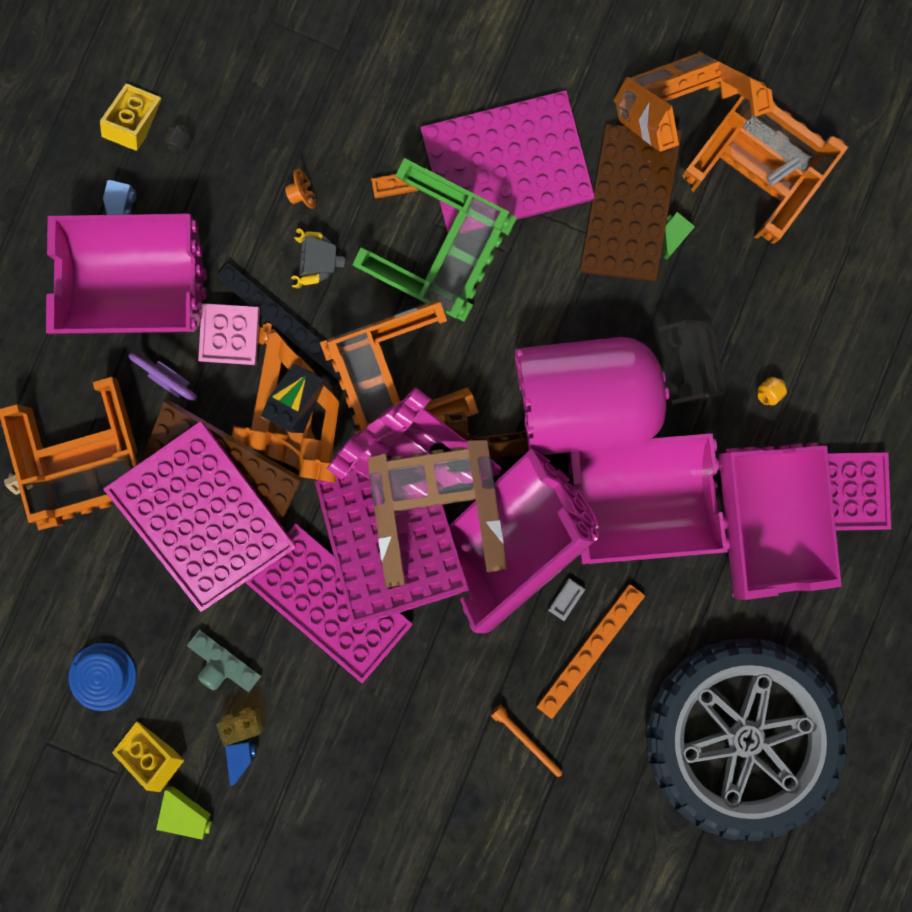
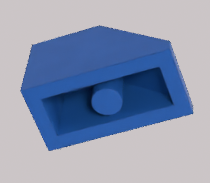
(239, 757)

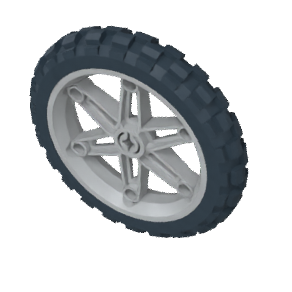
(824, 727)

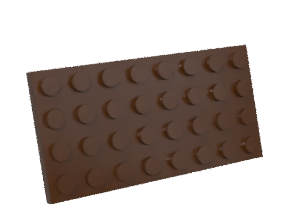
(629, 206)
(269, 479)

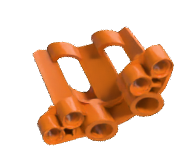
(295, 449)

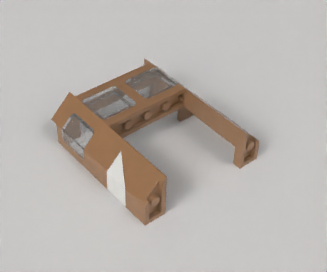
(432, 482)

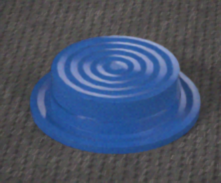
(102, 676)

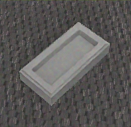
(566, 599)

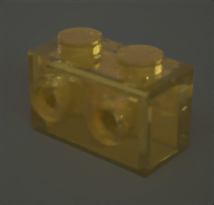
(239, 725)

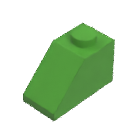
(676, 231)

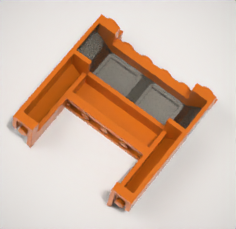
(759, 148)
(74, 473)

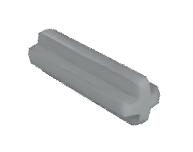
(784, 170)

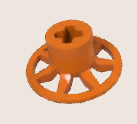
(298, 191)

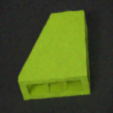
(183, 815)

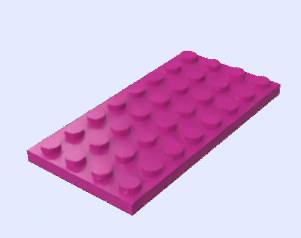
(310, 595)

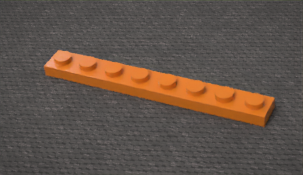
(590, 651)

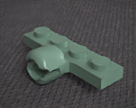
(221, 664)

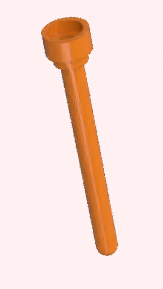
(499, 714)

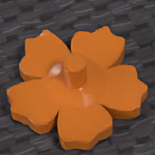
(263, 333)

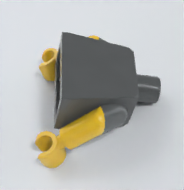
(316, 259)

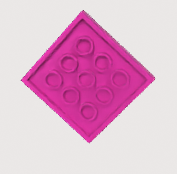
(860, 490)

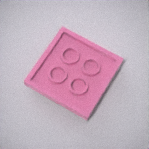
(229, 334)

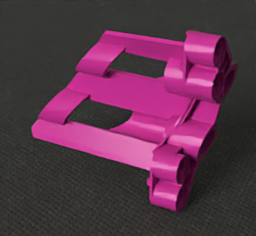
(398, 431)

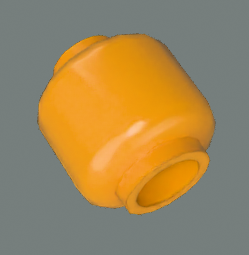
(771, 391)

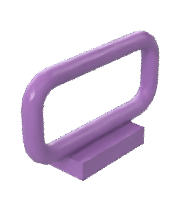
(165, 377)

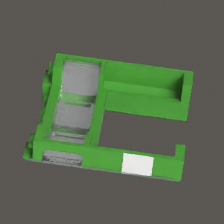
(463, 253)

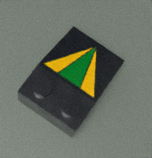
(294, 399)

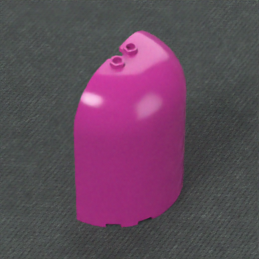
(590, 394)

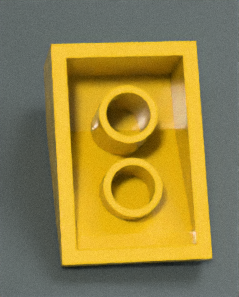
(130, 117)
(147, 758)

